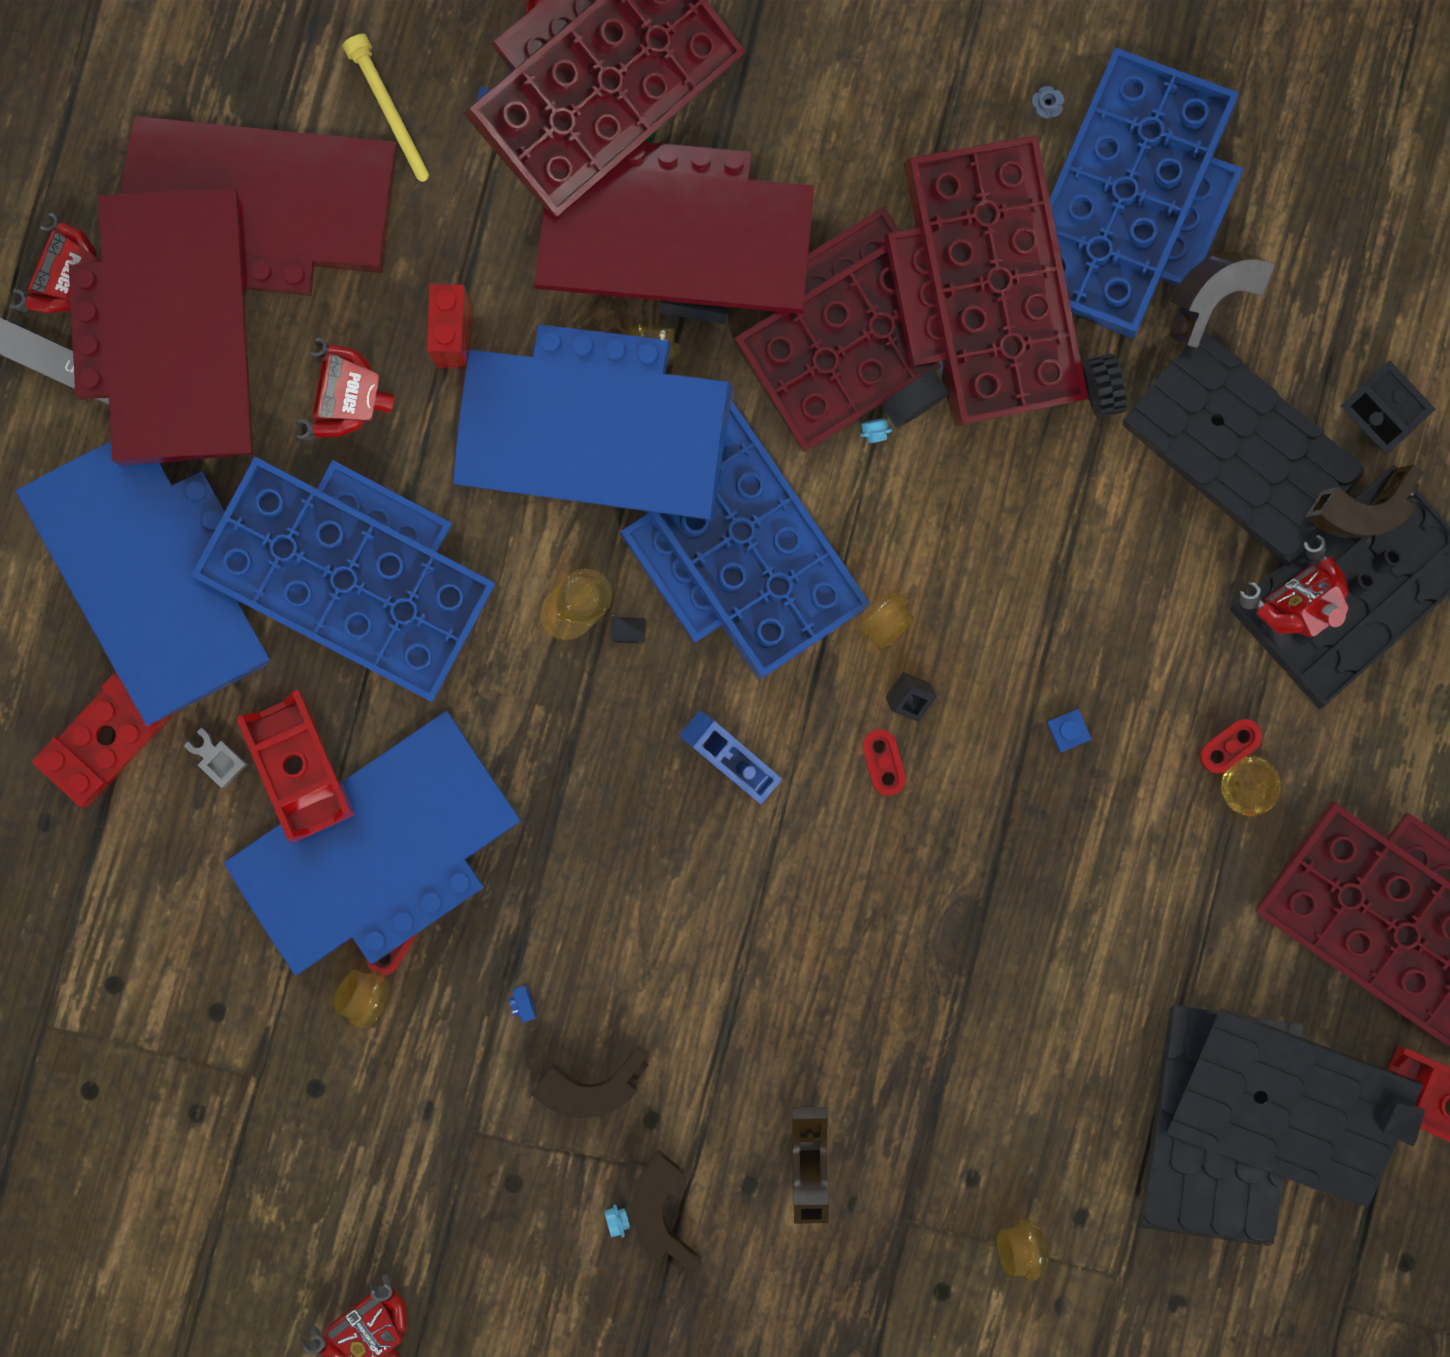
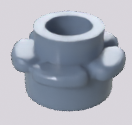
(1044, 110)

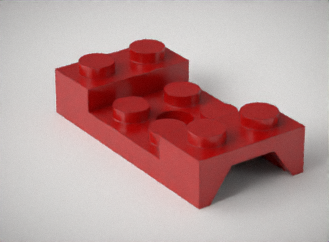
(79, 759)
(314, 795)
(1434, 1090)

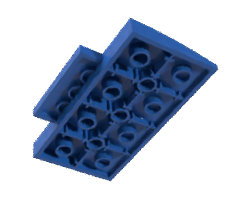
(1141, 189)
(593, 424)
(129, 560)
(751, 568)
(347, 571)
(388, 865)

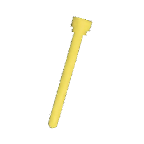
(359, 49)

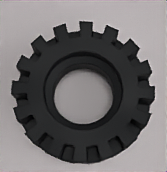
(1105, 385)

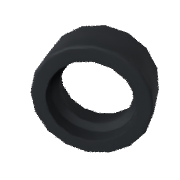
(915, 399)

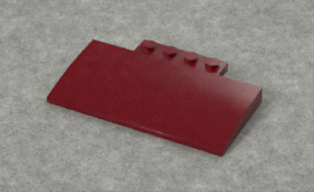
(595, 86)
(299, 193)
(682, 231)
(986, 281)
(166, 326)
(846, 344)
(1373, 910)

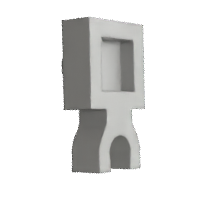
(218, 761)

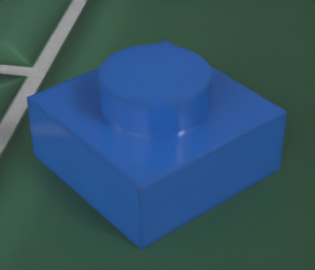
(1068, 730)
(523, 1004)

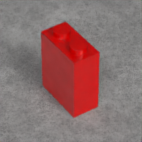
(449, 325)

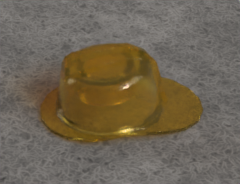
(576, 604)

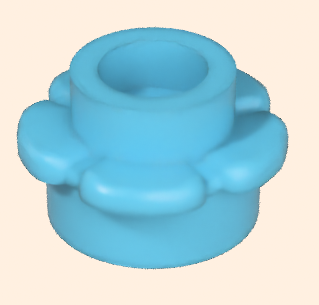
(875, 430)
(616, 1221)

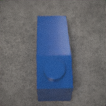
(730, 757)

